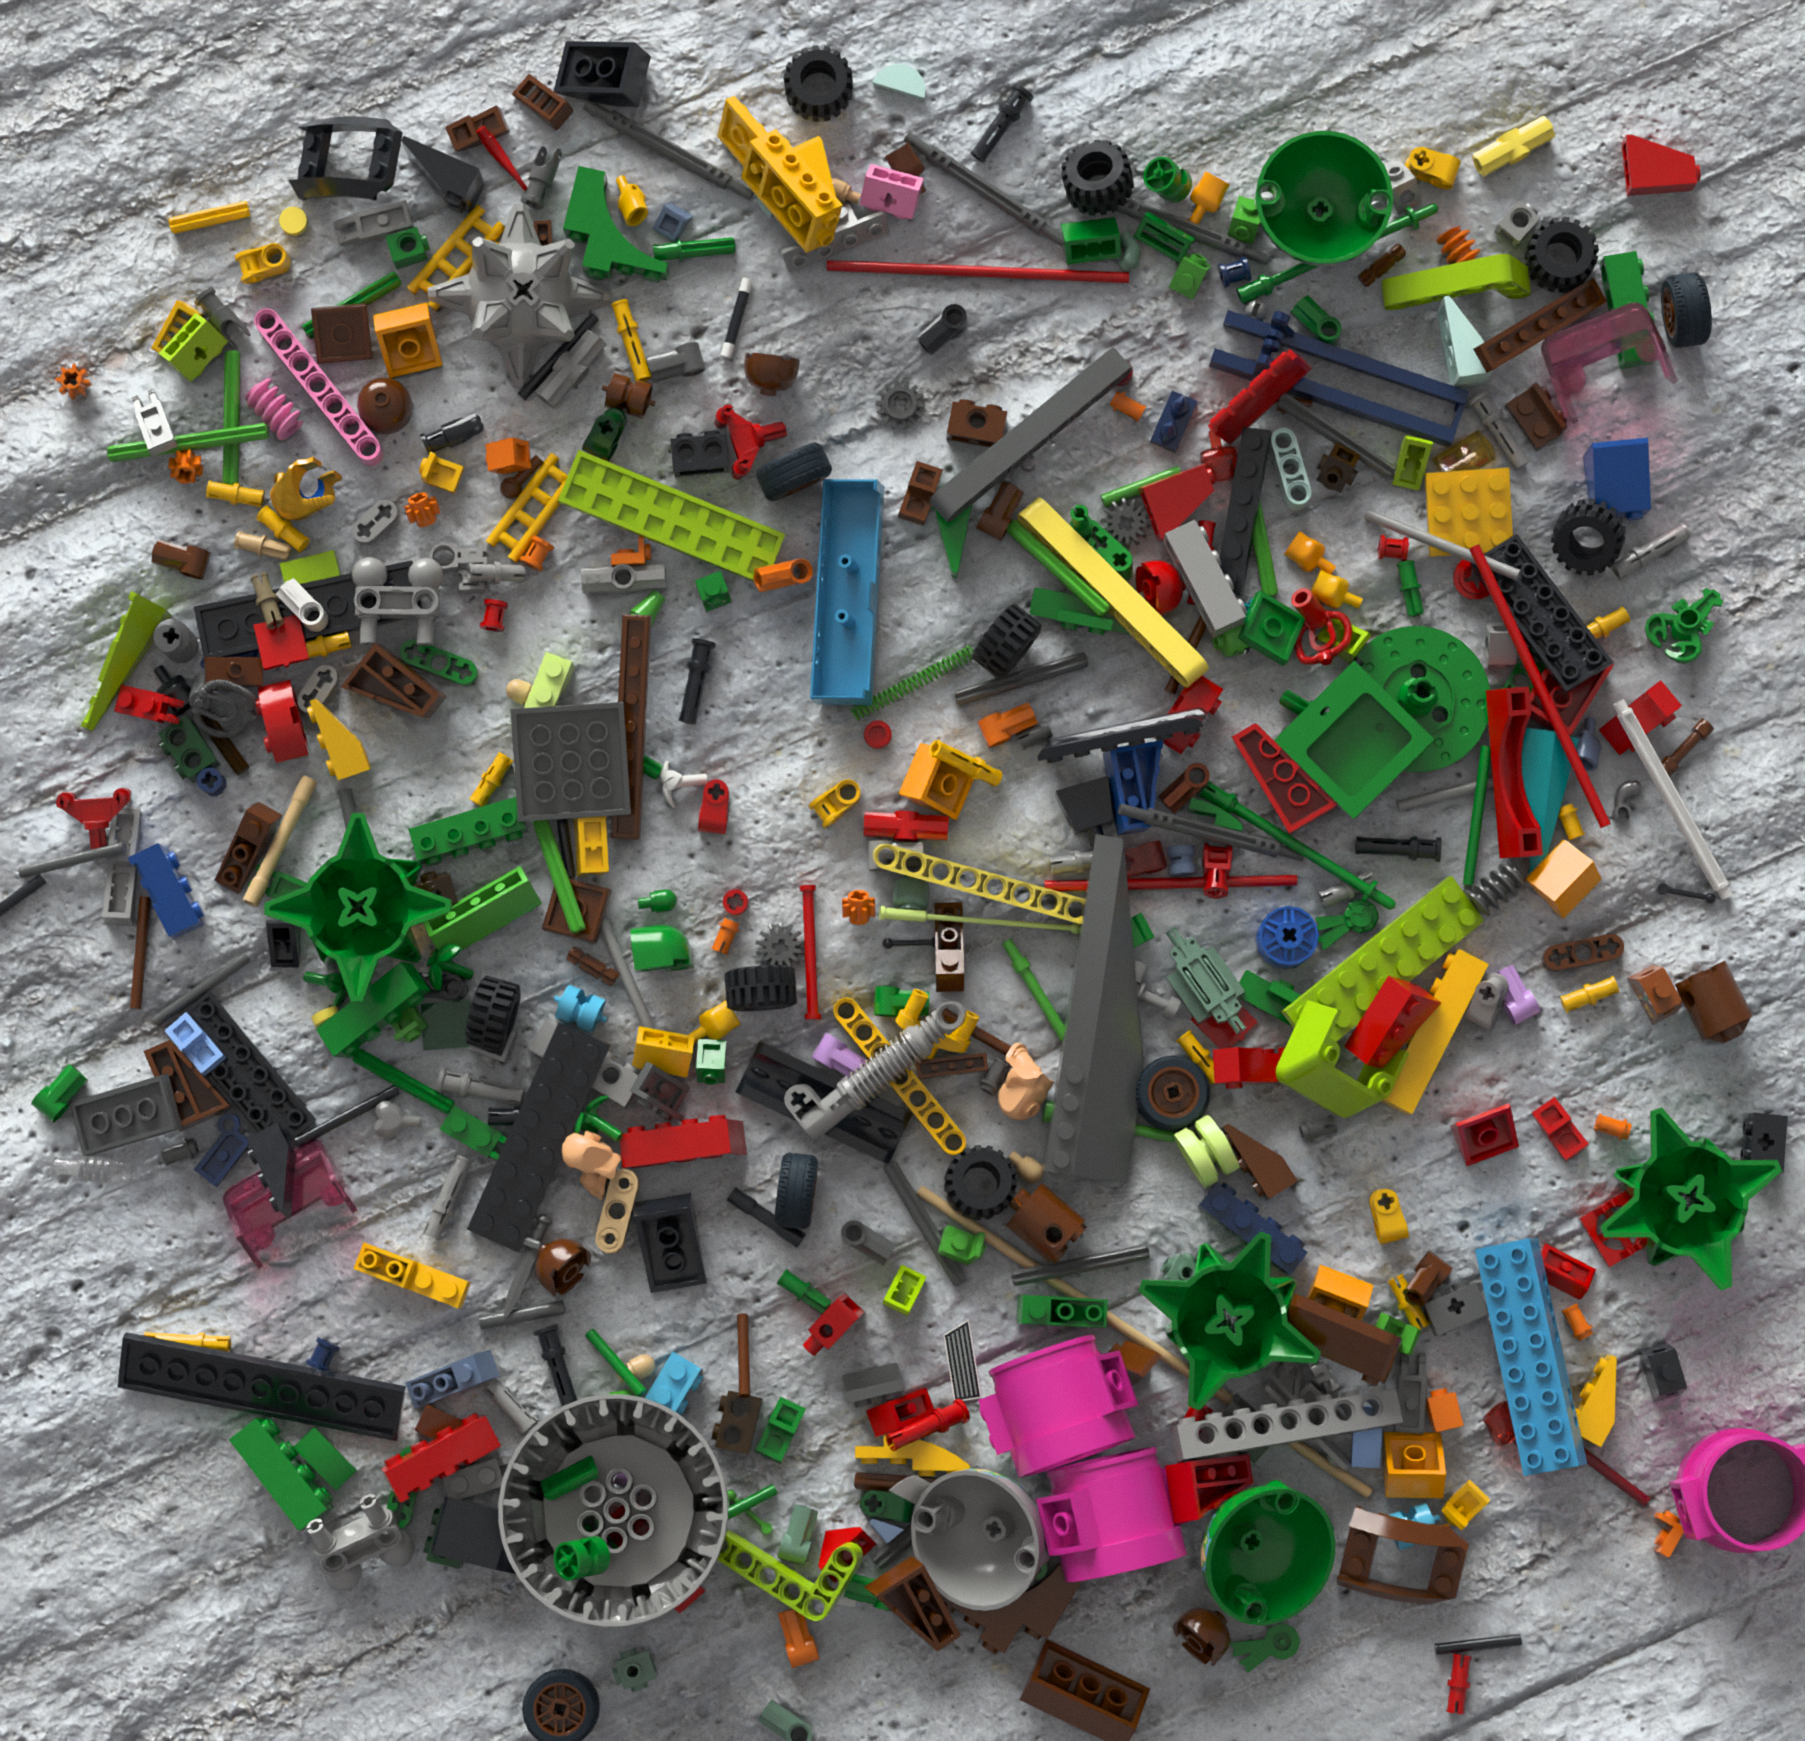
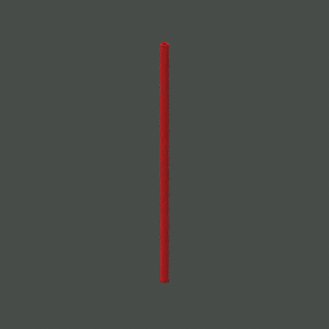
(977, 271)
(1539, 686)

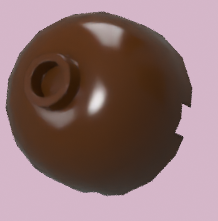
(770, 372)
(384, 405)
(560, 1265)
(1204, 1633)

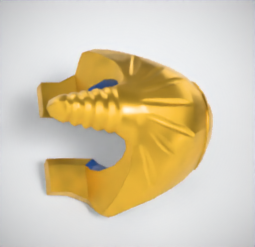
(288, 497)

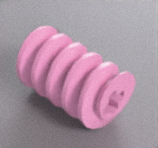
(273, 410)

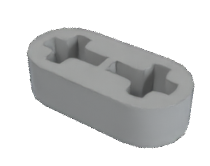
(370, 517)
(312, 686)

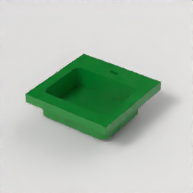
(1358, 743)

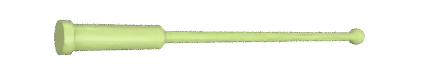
(922, 916)

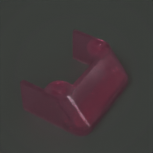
(1597, 339)
(250, 1205)

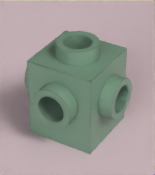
(1179, 1267)
(646, 1669)

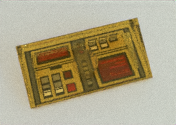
(1467, 454)

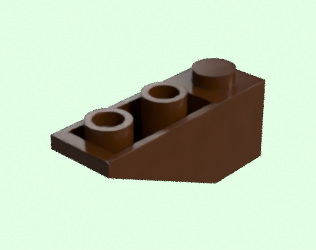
(248, 846)
(949, 949)
(1265, 1166)

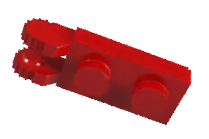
(146, 705)

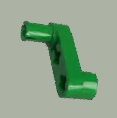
(1114, 552)

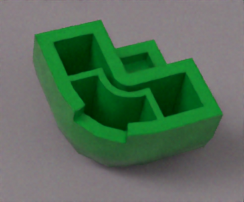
(660, 948)

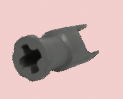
(541, 178)
(219, 314)

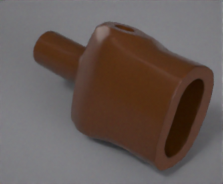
(906, 161)

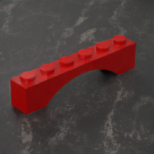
(1507, 720)

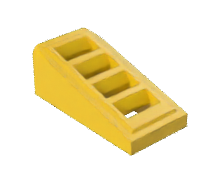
(168, 326)

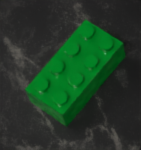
(282, 1473)

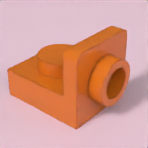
(632, 558)
(1669, 1538)

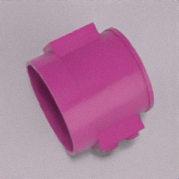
(1059, 1405)
(1691, 1485)
(1110, 1516)

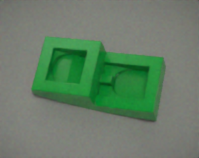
(1221, 817)
(780, 1430)
(325, 1458)

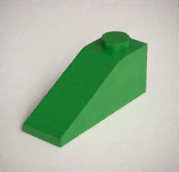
(953, 538)

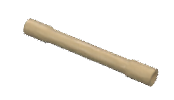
(260, 882)

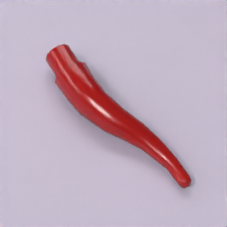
(497, 152)

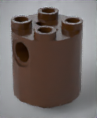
(1715, 1003)
(1035, 1217)

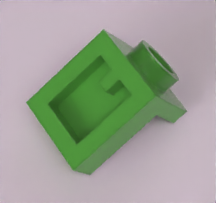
(962, 1245)

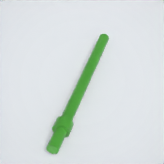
(1021, 965)

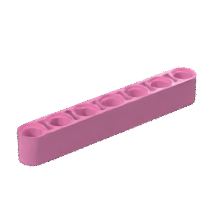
(309, 378)

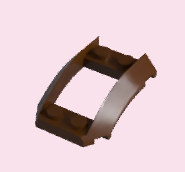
(1362, 1545)

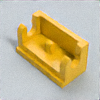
(591, 846)
(664, 1050)

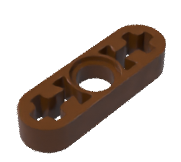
(1601, 941)

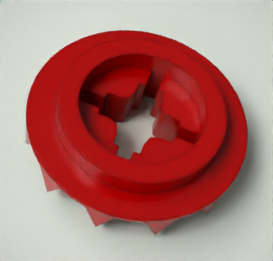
(1468, 589)

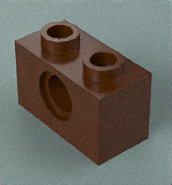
(961, 430)

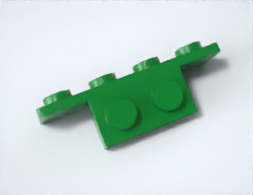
(1071, 612)
(1268, 996)

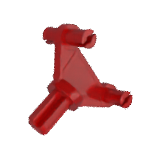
(746, 437)
(95, 812)

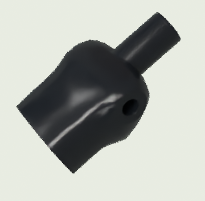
(175, 687)

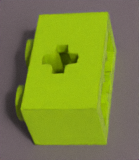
(194, 334)

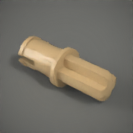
(262, 546)

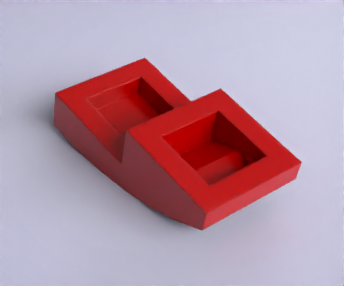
(1559, 1129)

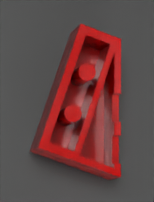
(1390, 1021)
(1205, 1483)

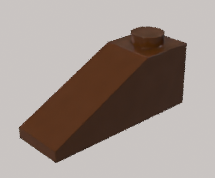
(1136, 1359)

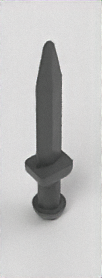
(526, 1264)

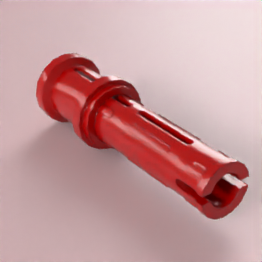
(939, 1421)

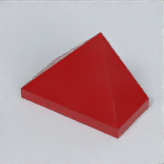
(838, 1537)

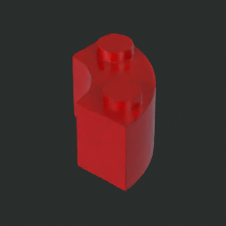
(1201, 694)
(1651, 709)
(282, 721)

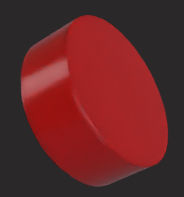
(877, 734)

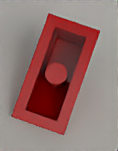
(900, 1412)

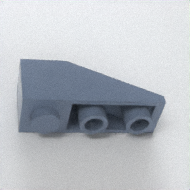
(452, 1379)

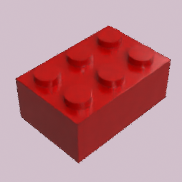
(1570, 704)

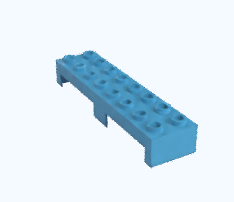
(847, 592)
(1531, 1356)

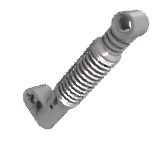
(874, 1075)

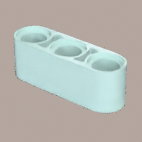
(1292, 456)

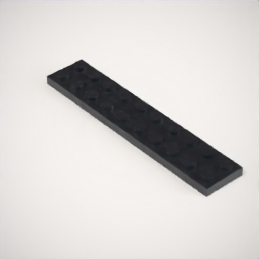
(261, 1386)

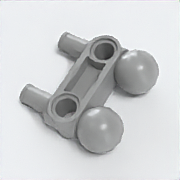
(394, 601)
(359, 1541)

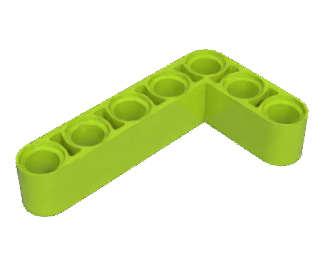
(1459, 279)
(786, 1576)

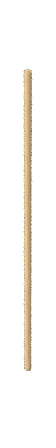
(1127, 1330)

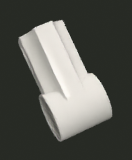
(302, 604)

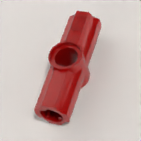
(906, 826)

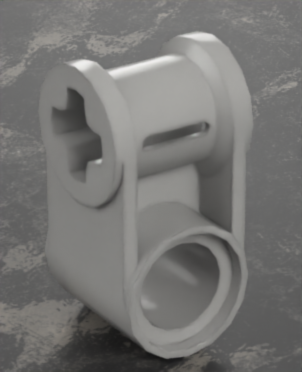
(1487, 1001)

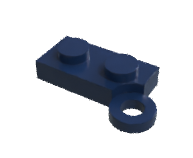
(224, 1152)

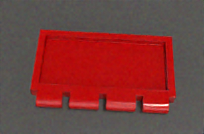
(1260, 396)

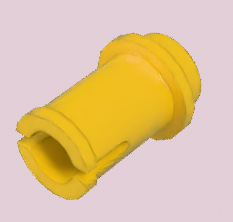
(1570, 821)

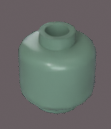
(910, 894)

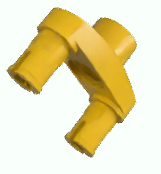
(956, 1042)

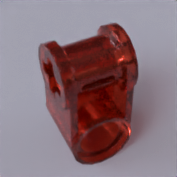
(1146, 859)

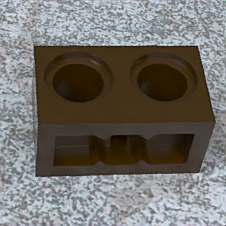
(745, 1424)

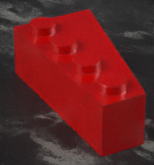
(1287, 786)

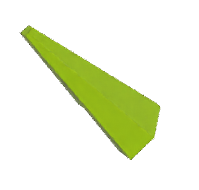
(125, 654)

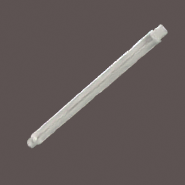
(1672, 799)

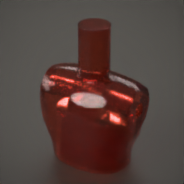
(1219, 459)
(1500, 1424)

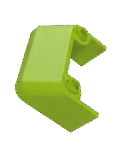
(1310, 1066)

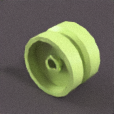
(1210, 1149)

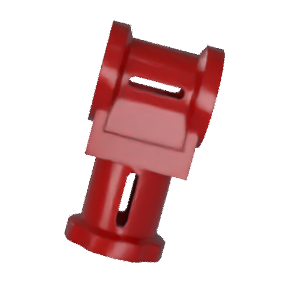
(1216, 865)

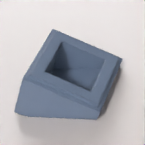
(672, 221)
(885, 1530)

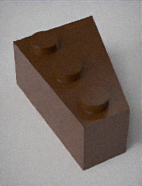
(393, 682)
(192, 1092)
(916, 1602)

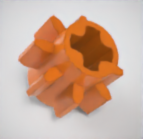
(69, 374)
(185, 466)
(422, 509)
(858, 907)

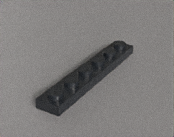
(1244, 505)

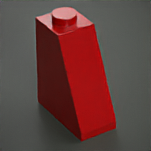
(1656, 168)
(1176, 498)

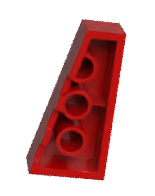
(683, 1142)
(439, 1457)

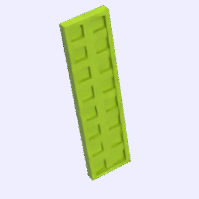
(669, 516)
(1396, 951)

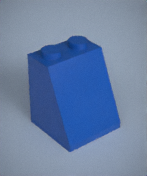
(1620, 476)

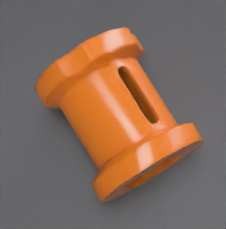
(536, 553)

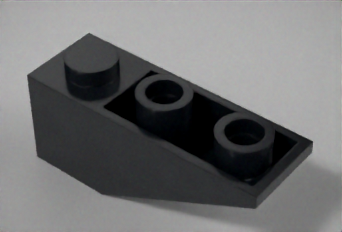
(277, 1161)

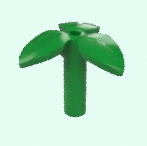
(441, 961)
(332, 981)
(593, 1123)

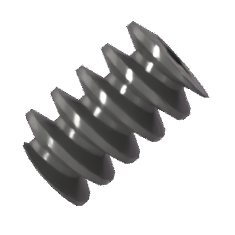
(176, 640)
(1496, 887)

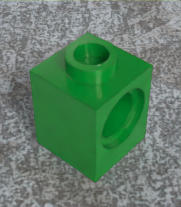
(398, 240)

